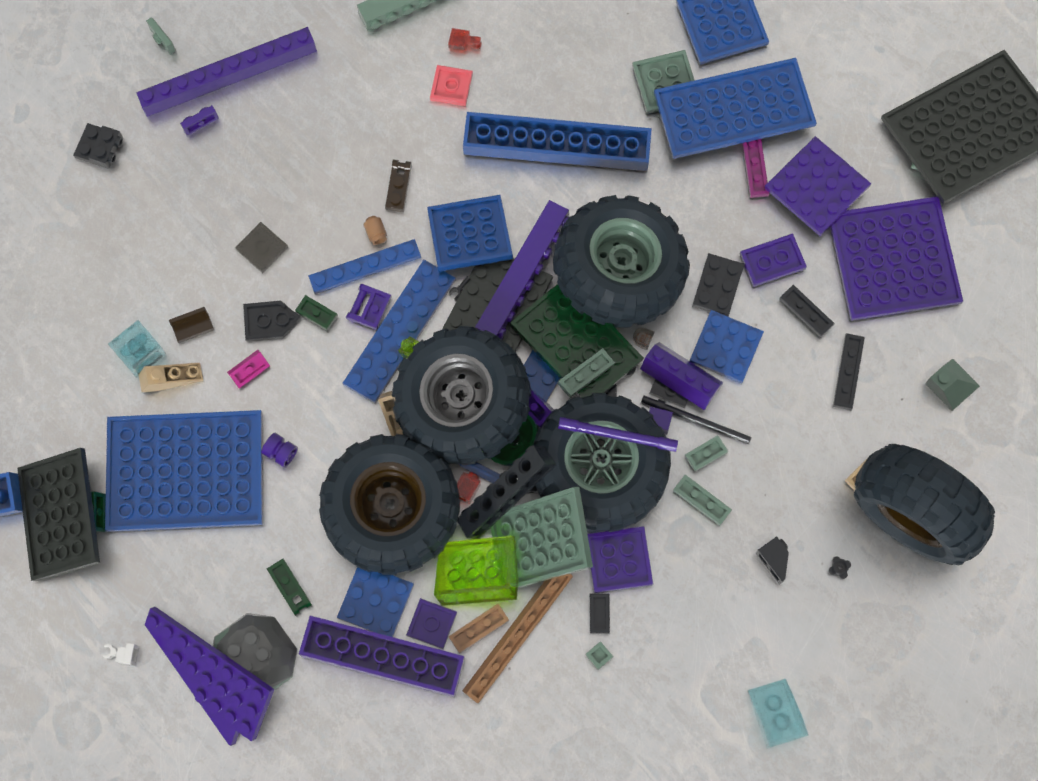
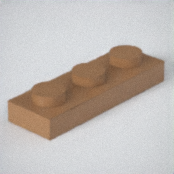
(478, 628)

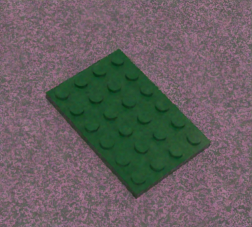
(569, 338)

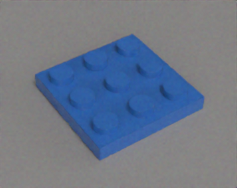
(726, 346)
(375, 601)

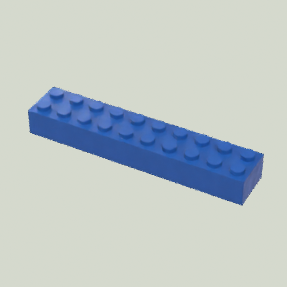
(557, 141)

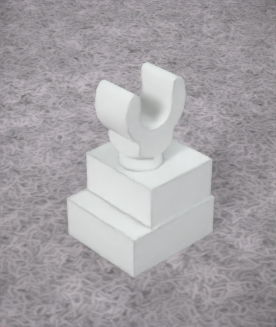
(123, 655)

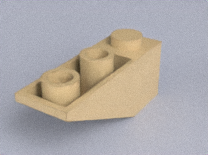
(169, 376)

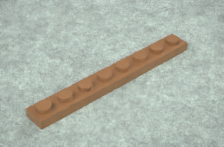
(515, 637)

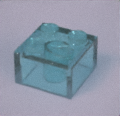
(136, 348)

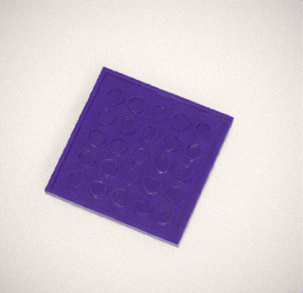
(895, 258)

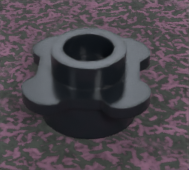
(845, 564)

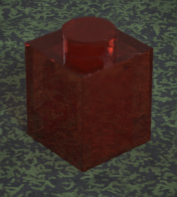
(468, 486)

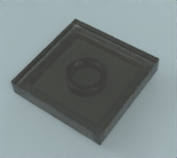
(261, 247)

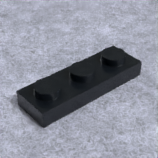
(806, 311)

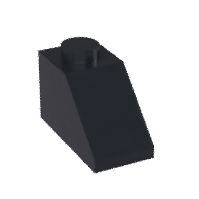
(775, 558)

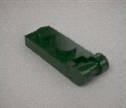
(288, 586)

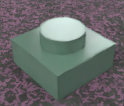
(599, 655)

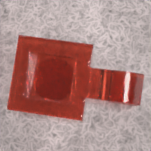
(461, 39)

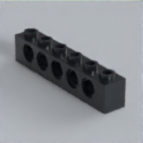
(505, 491)

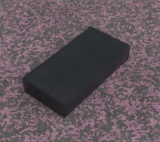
(599, 614)

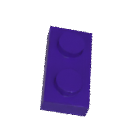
(199, 120)

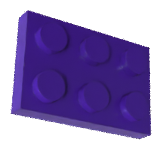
(773, 260)

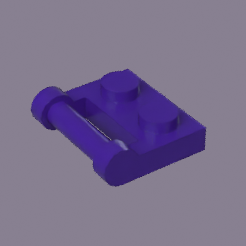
(374, 308)

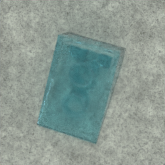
(777, 713)

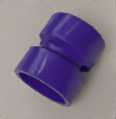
(277, 448)

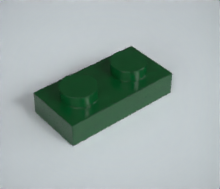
(316, 312)

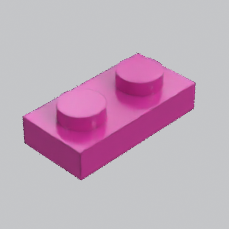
(248, 369)

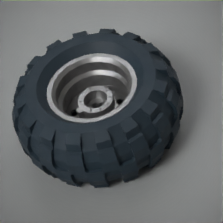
(439, 362)

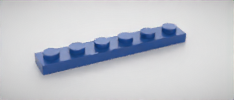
(364, 266)

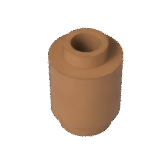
(375, 230)

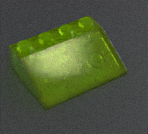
(477, 571)

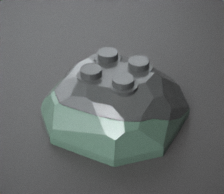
(259, 647)

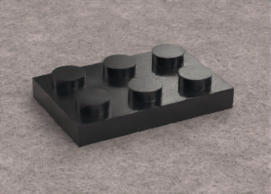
(718, 284)

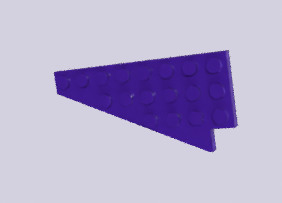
(224, 689)

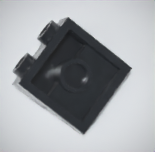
(98, 145)

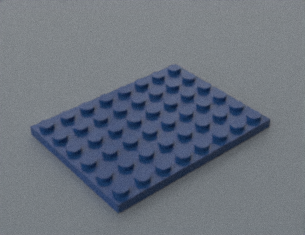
(184, 471)

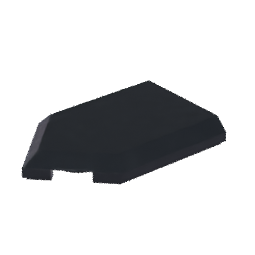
(268, 320)

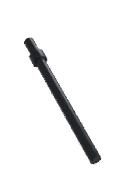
(660, 404)

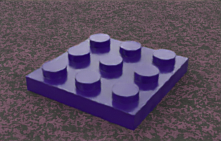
(620, 560)

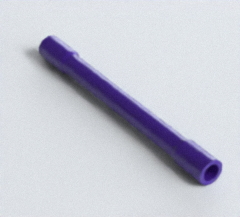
(659, 442)

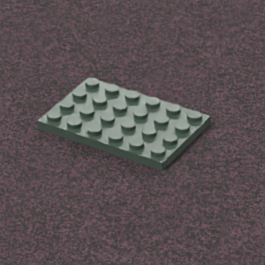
(547, 536)

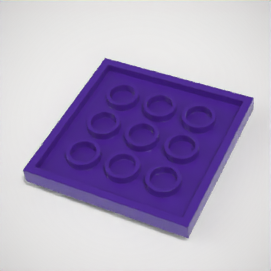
(817, 185)

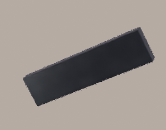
(848, 371)

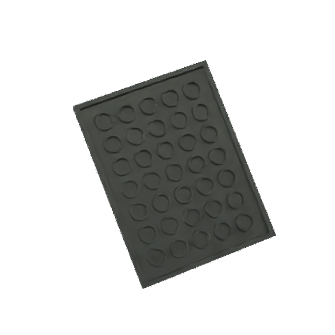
(969, 126)

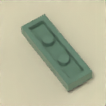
(586, 373)
(702, 500)

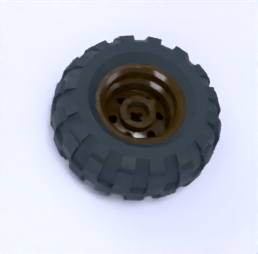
(924, 504)
(374, 543)

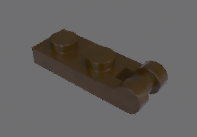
(398, 186)

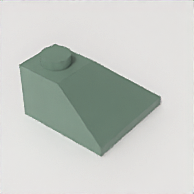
(952, 384)

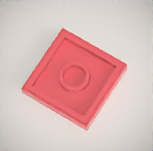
(451, 85)

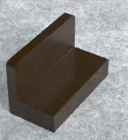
(191, 324)

